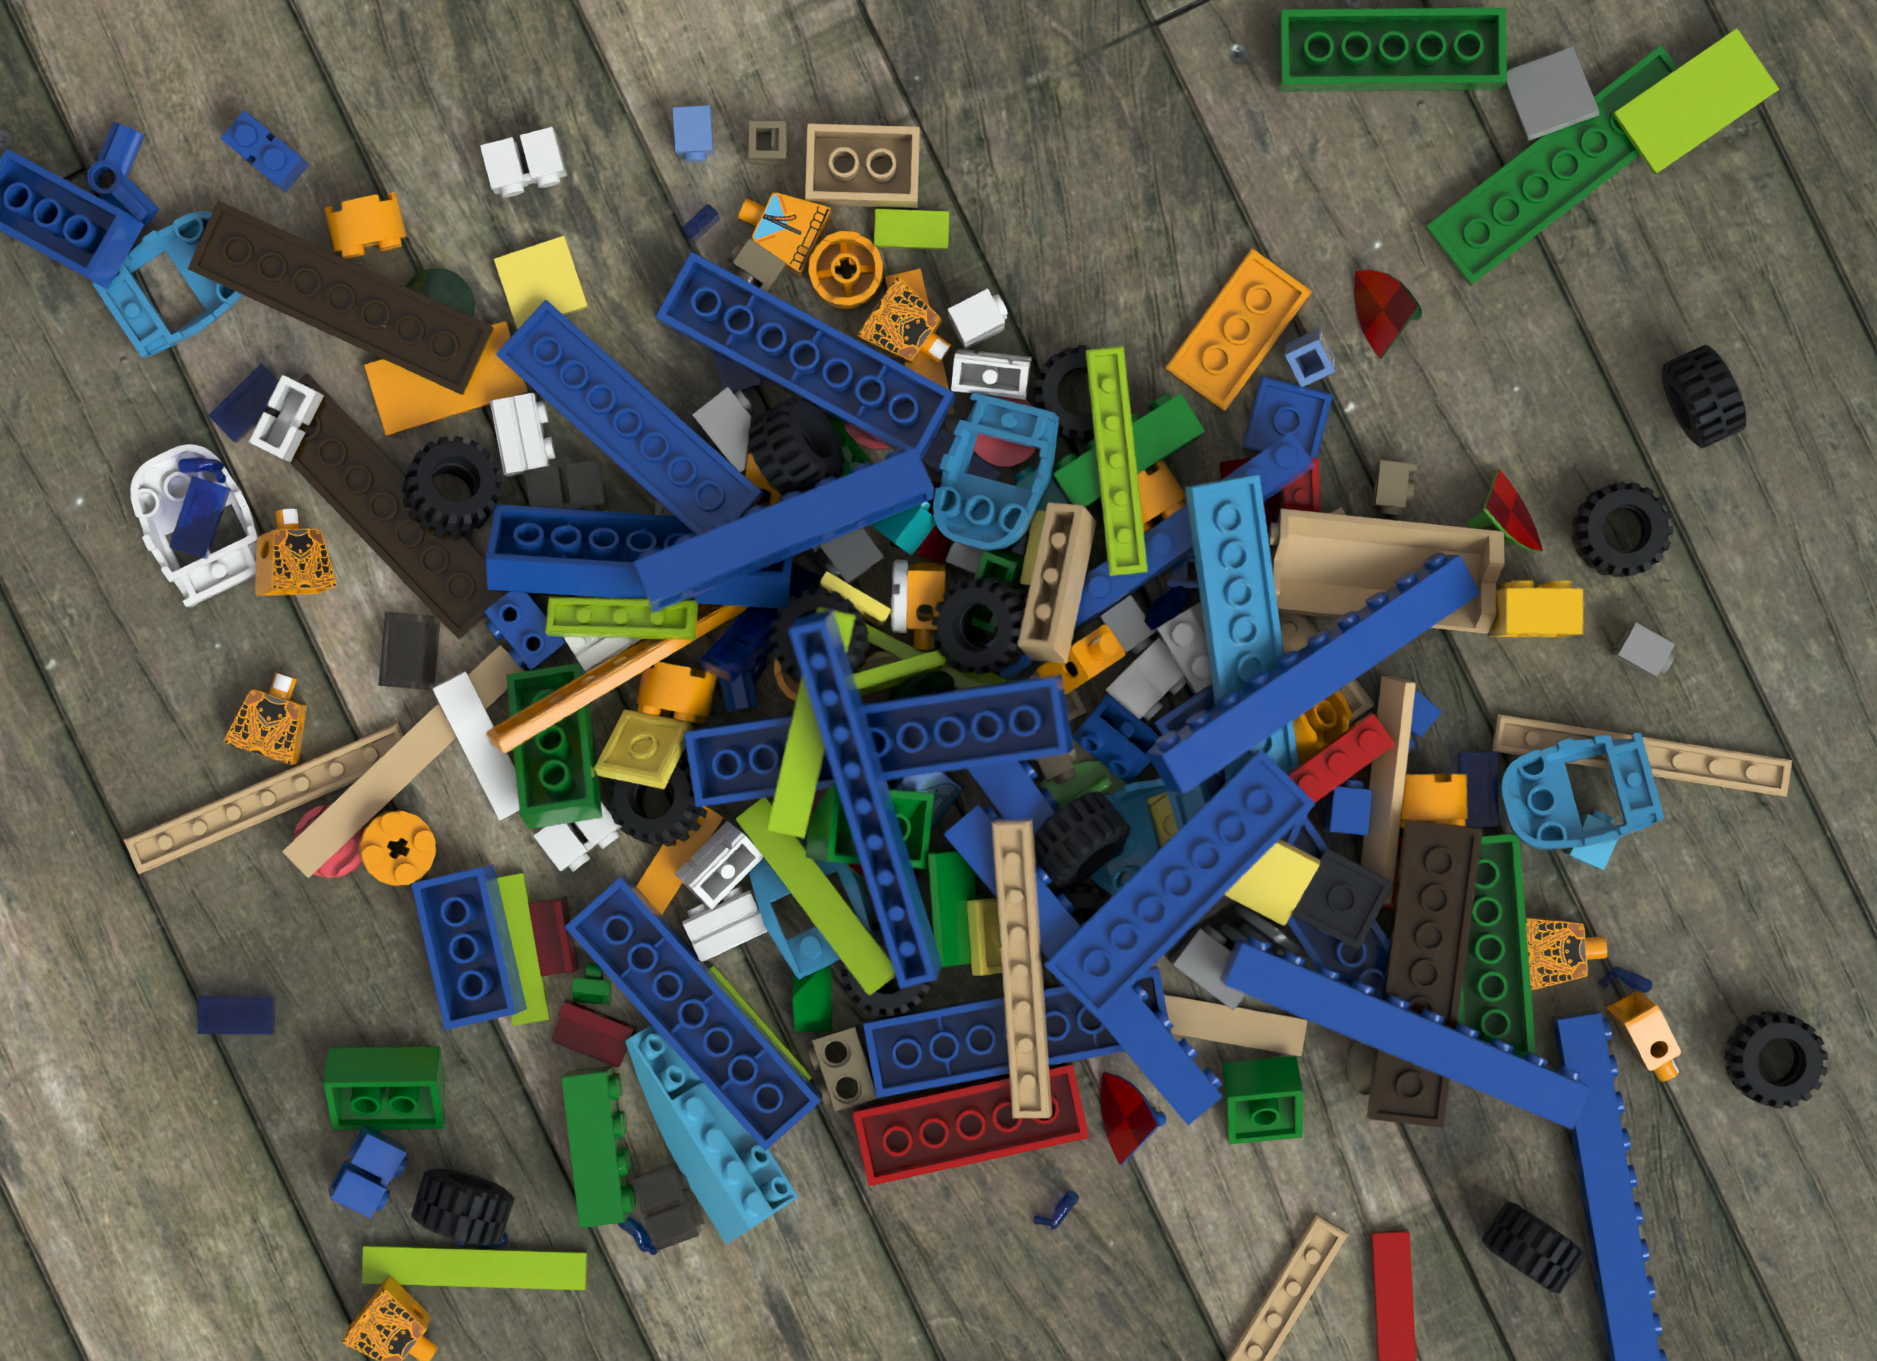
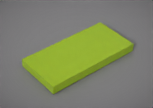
(1695, 101)

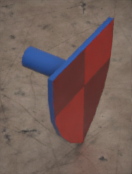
(1126, 1116)

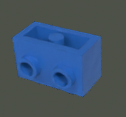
(524, 629)
(1117, 739)

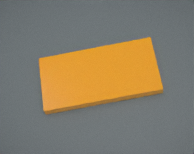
(1238, 330)
(413, 401)

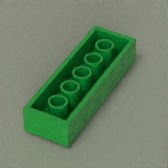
(1391, 49)
(1496, 970)

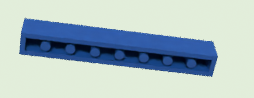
(783, 529)

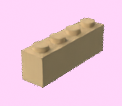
(1057, 583)

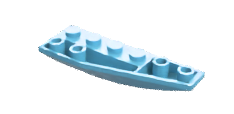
(721, 1160)

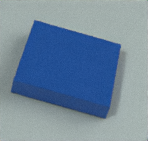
(1287, 408)

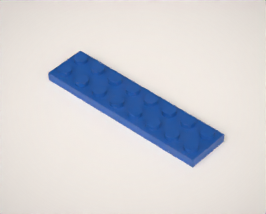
(627, 421)
(1179, 884)

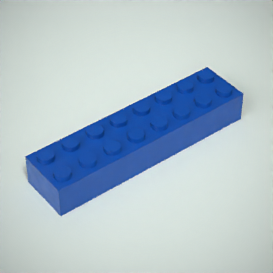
(805, 356)
(596, 556)
(694, 1012)
(971, 1038)

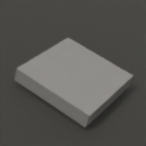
(1551, 93)

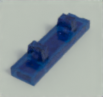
(753, 630)

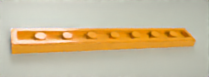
(600, 681)

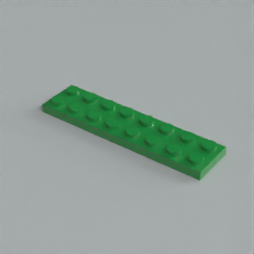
(1544, 179)

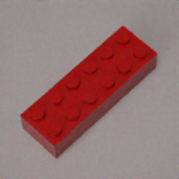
(962, 1126)

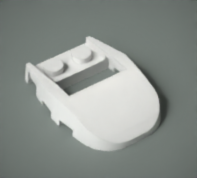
(157, 500)

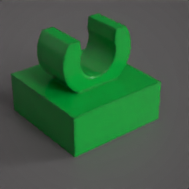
(592, 987)

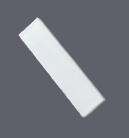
(469, 725)

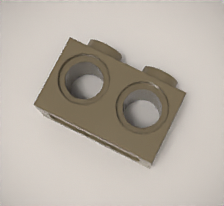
(853, 1065)

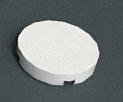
(899, 596)

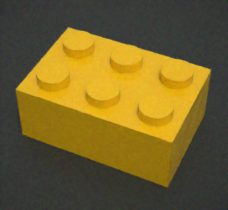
(1543, 611)

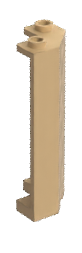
(1338, 561)

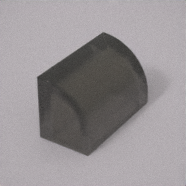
(409, 650)

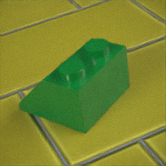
(1263, 1099)

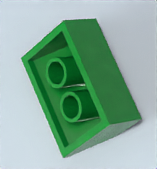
(833, 841)
(951, 887)
(385, 1088)

